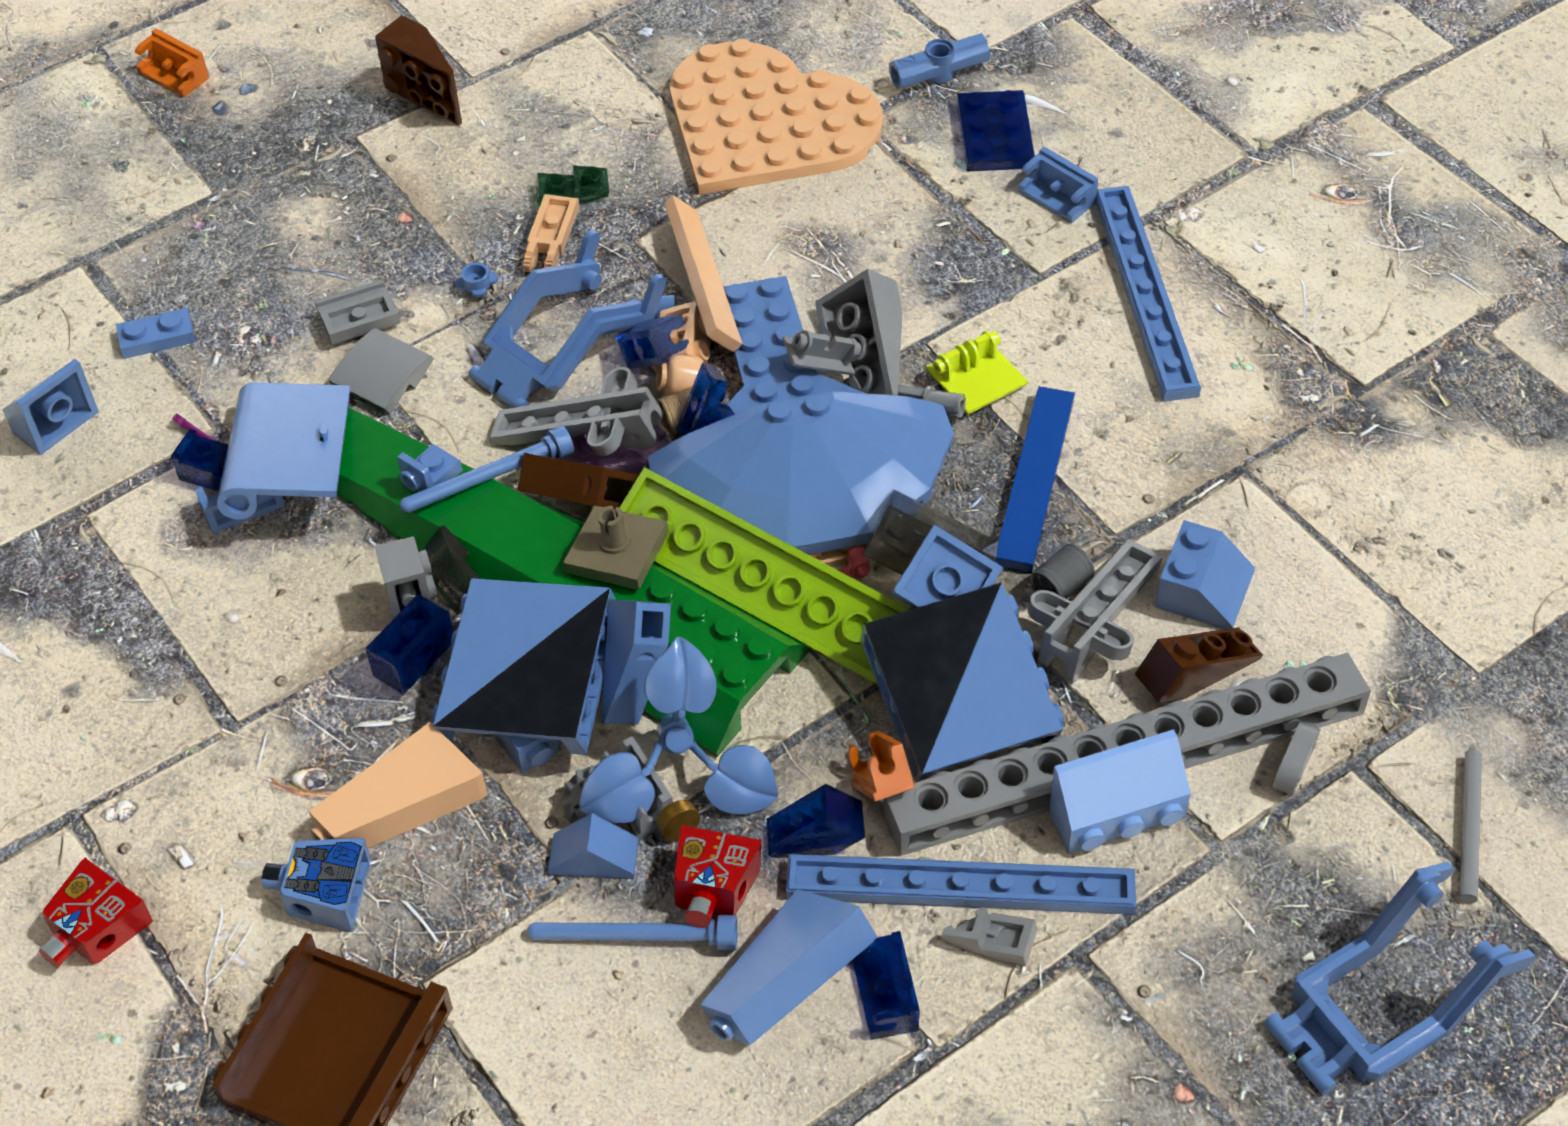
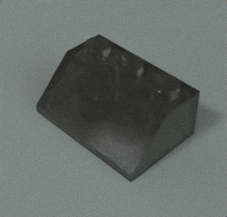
(905, 527)

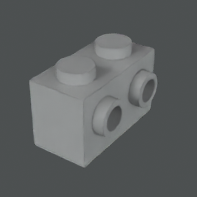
(405, 573)

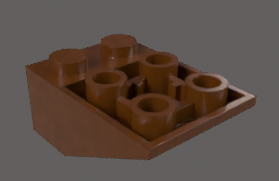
(417, 68)

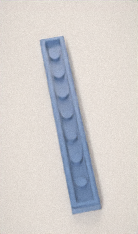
(1147, 295)
(964, 883)

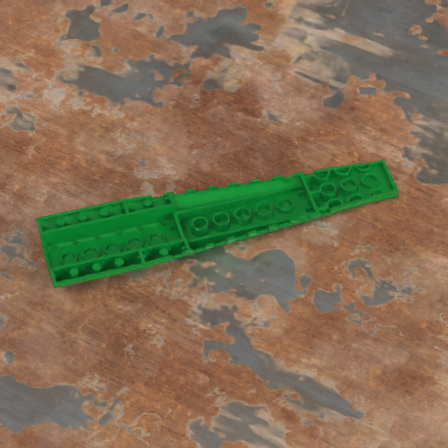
(528, 540)

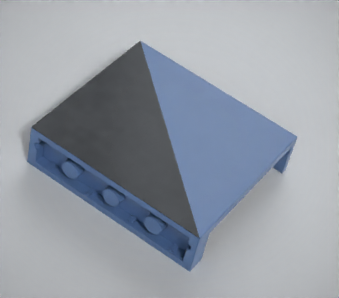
(526, 662)
(960, 680)

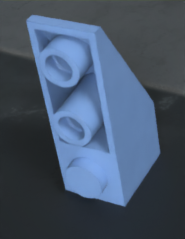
(633, 643)

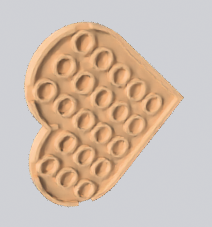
(760, 121)

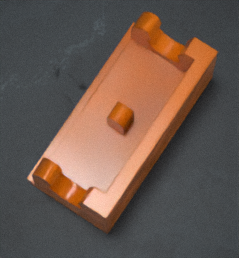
(171, 63)
(884, 772)

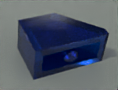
(816, 824)

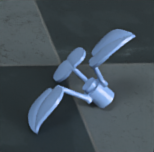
(676, 684)

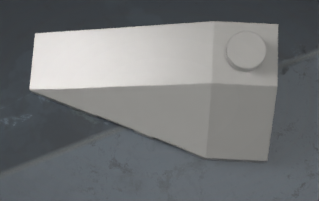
(872, 314)

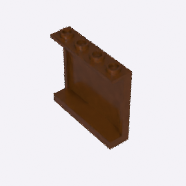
(330, 1044)

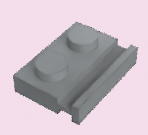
(357, 311)

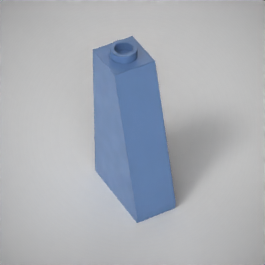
(786, 964)

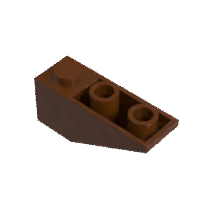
(575, 481)
(1193, 662)

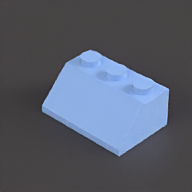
(1119, 792)

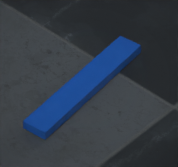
(1034, 479)

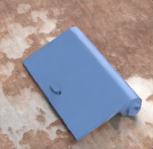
(279, 445)

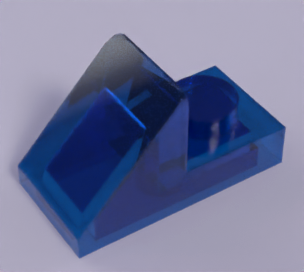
(704, 401)

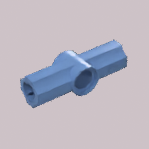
(939, 61)

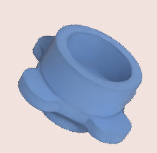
(476, 279)

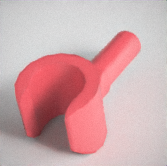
(857, 564)

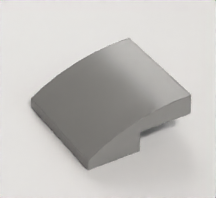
(381, 369)

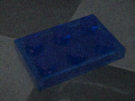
(995, 130)

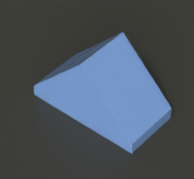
(593, 850)

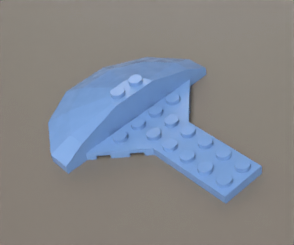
(803, 448)

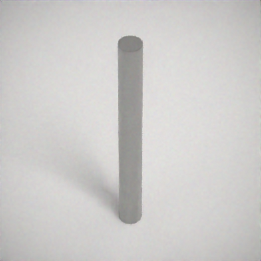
(1471, 827)

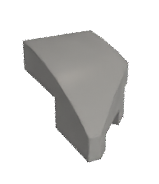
(995, 936)

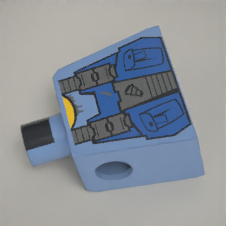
(322, 881)

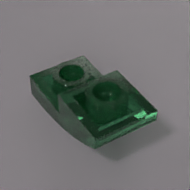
(585, 183)

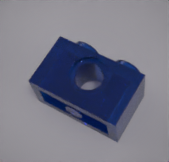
(410, 644)

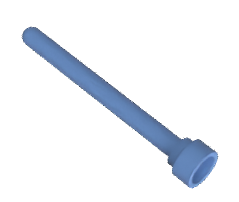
(555, 444)
(720, 932)

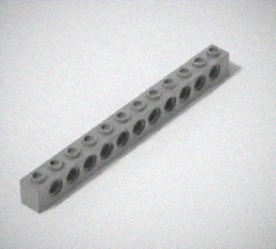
(1339, 697)

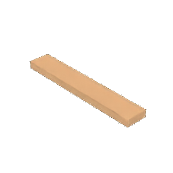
(703, 274)

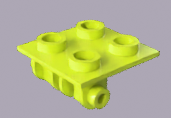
(977, 371)

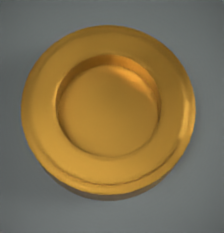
(674, 816)

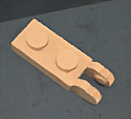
(550, 230)

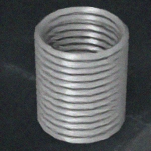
(1063, 572)

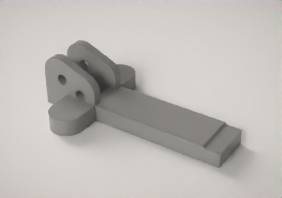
(612, 419)
(1094, 610)

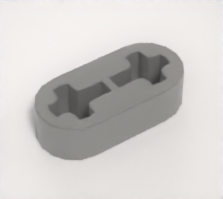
(1296, 758)

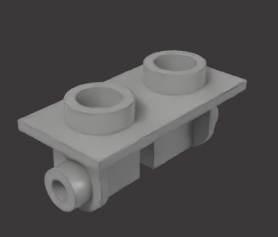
(819, 353)

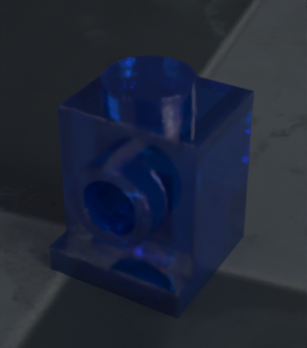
(200, 460)

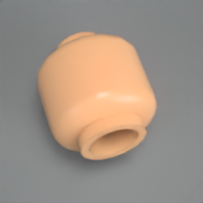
(677, 373)

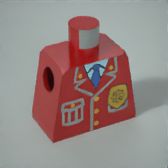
(713, 873)
(92, 916)

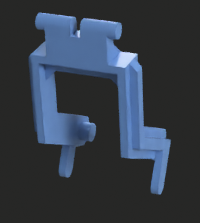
(515, 371)
(1331, 1038)

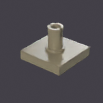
(616, 547)

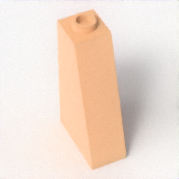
(401, 791)

